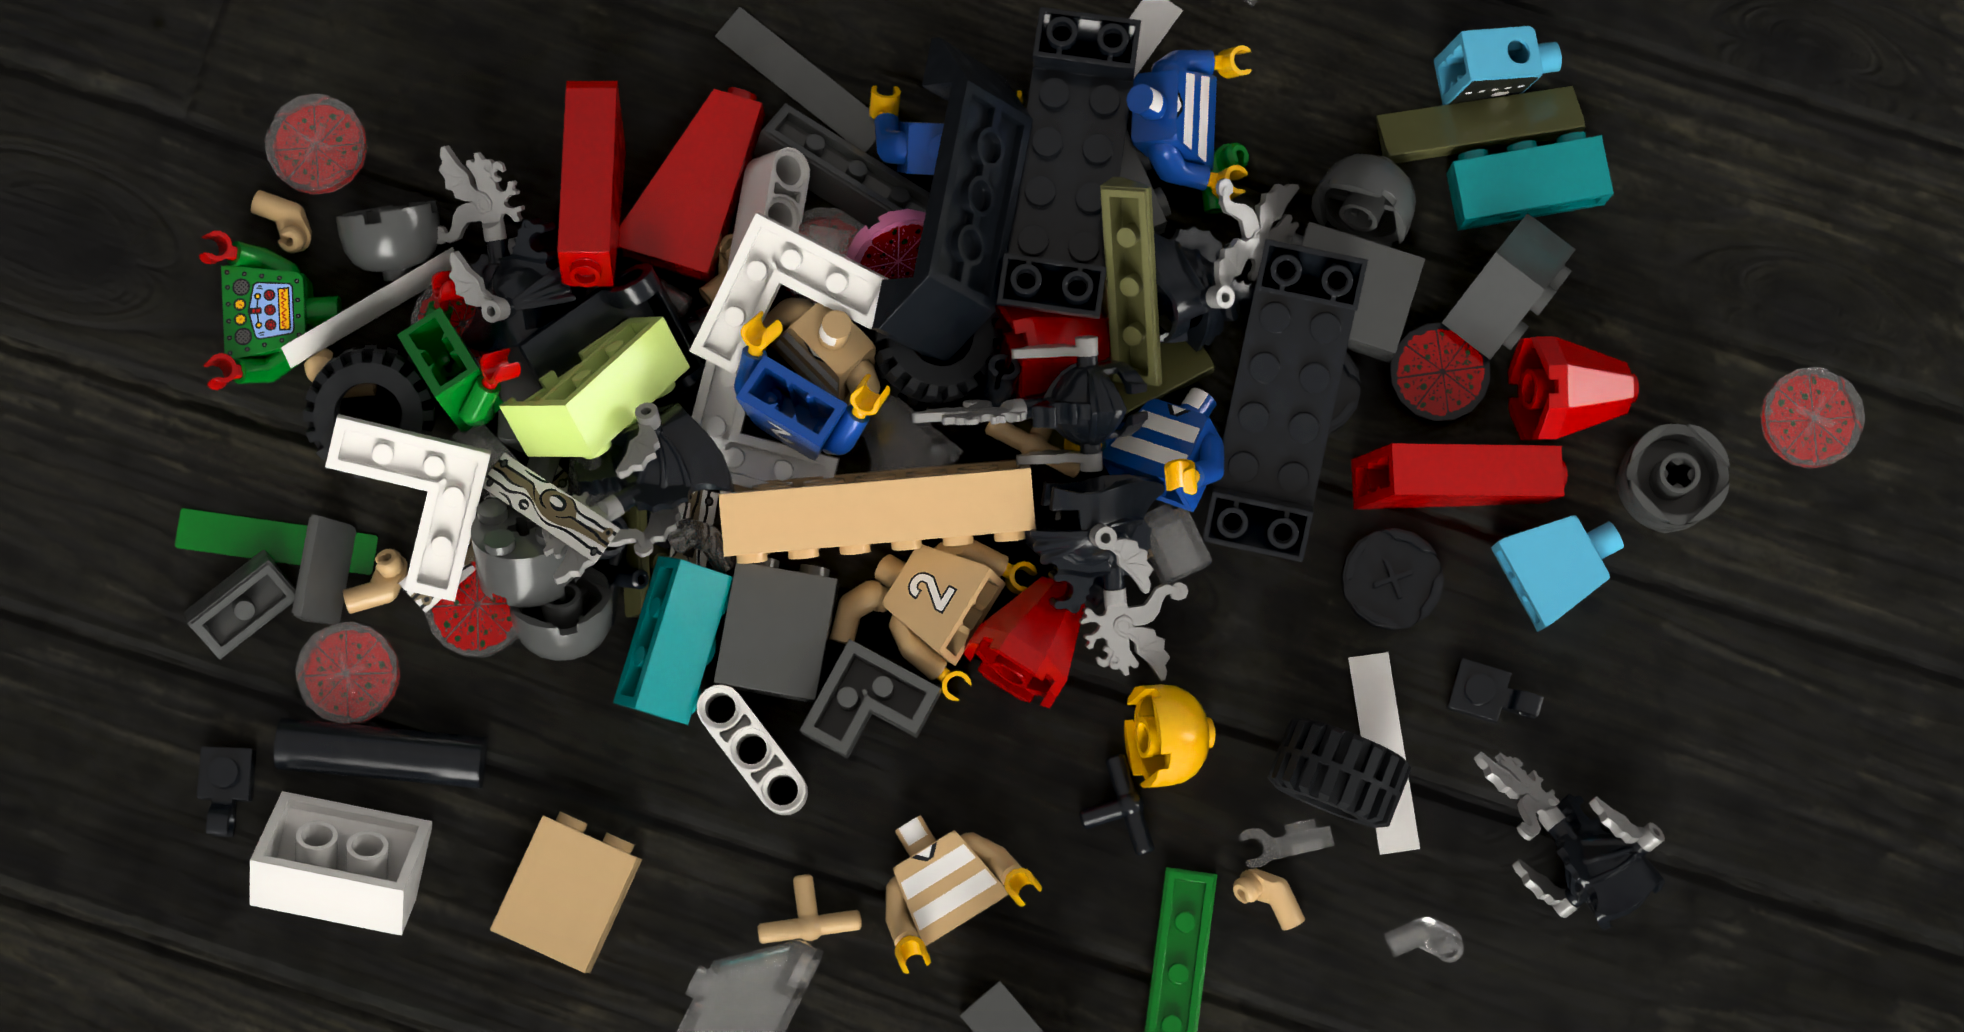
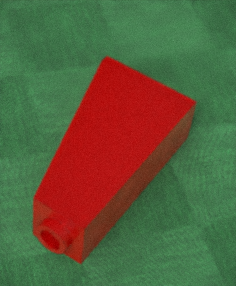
(591, 183)
(696, 189)
(1457, 475)

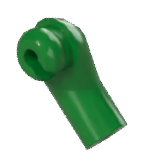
(1224, 157)

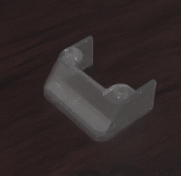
(751, 989)

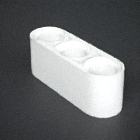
(775, 187)
(734, 732)

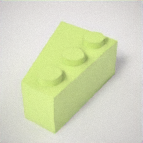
(599, 395)

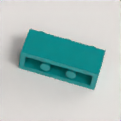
(1529, 180)
(673, 639)

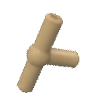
(1027, 442)
(809, 924)

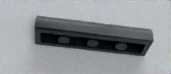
(380, 753)

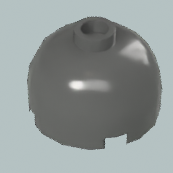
(1366, 199)
(390, 237)
(570, 624)

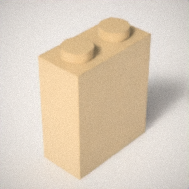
(567, 892)

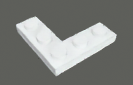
(778, 256)
(748, 457)
(444, 468)

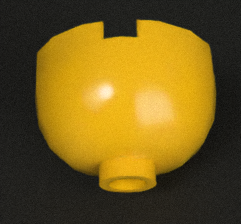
(1167, 735)

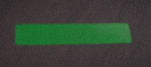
(249, 536)

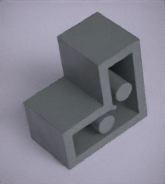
(1515, 280)
(864, 686)

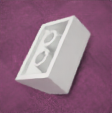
(339, 863)

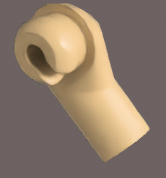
(289, 218)

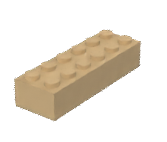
(876, 509)

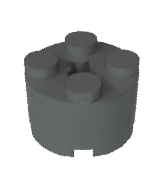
(1698, 490)
(512, 557)

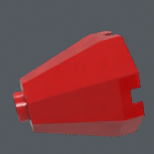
(1034, 328)
(1566, 388)
(1028, 643)

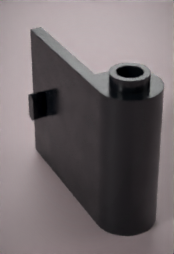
(634, 294)

